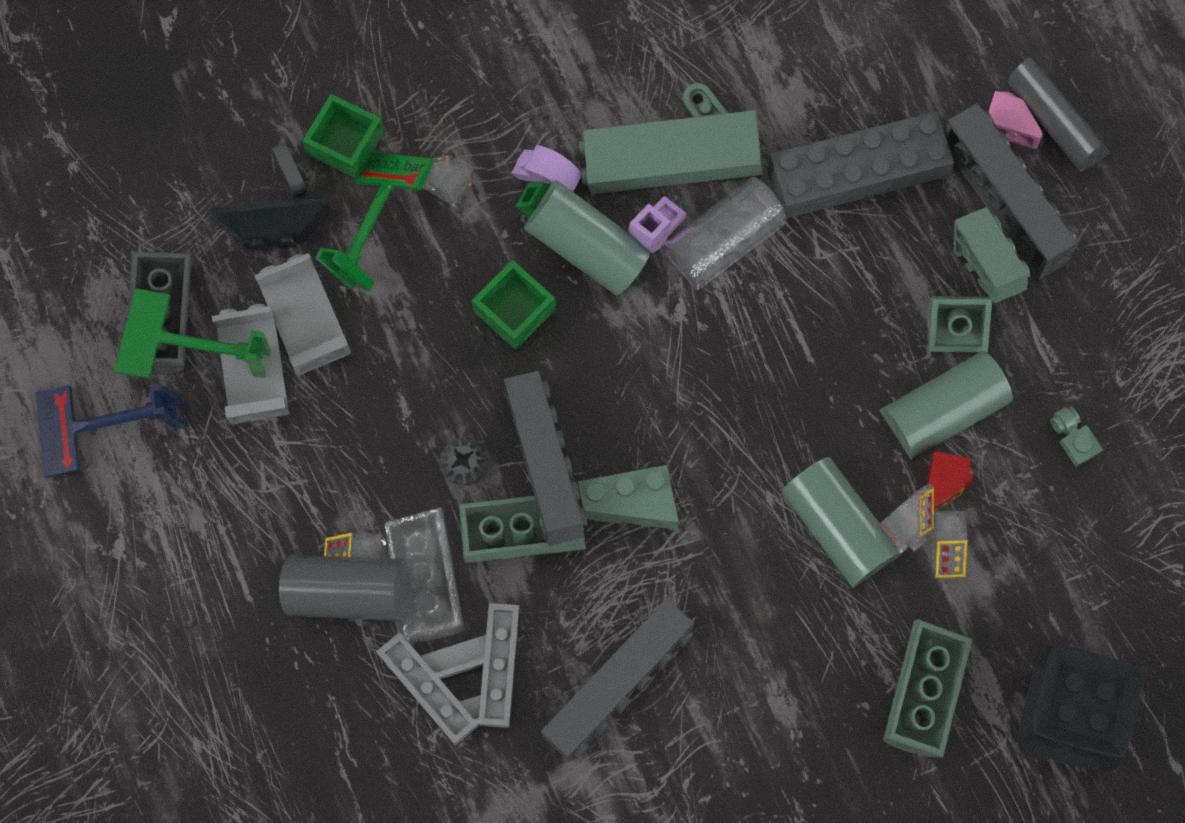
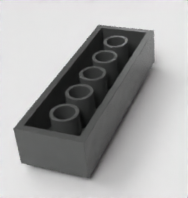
(861, 164)
(1009, 191)

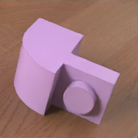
(546, 166)
(656, 223)

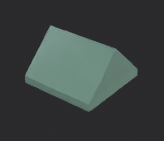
(958, 323)

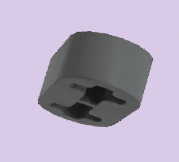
(289, 169)

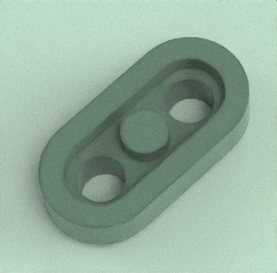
(709, 105)

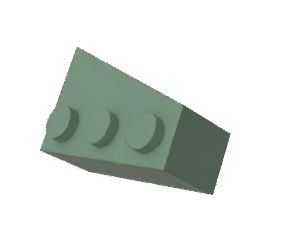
(990, 255)
(632, 498)

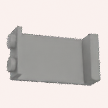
(303, 313)
(247, 395)

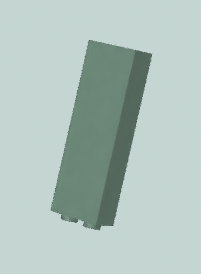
(671, 152)

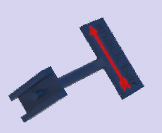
(60, 429)

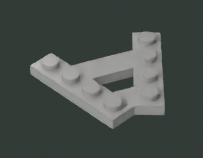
(493, 651)

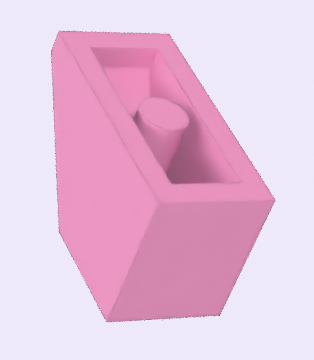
(1014, 119)

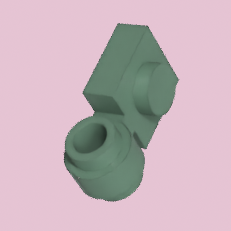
(1078, 444)

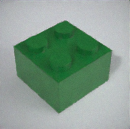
(343, 136)
(514, 304)

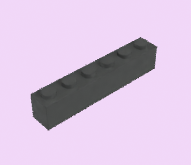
(544, 458)
(617, 679)

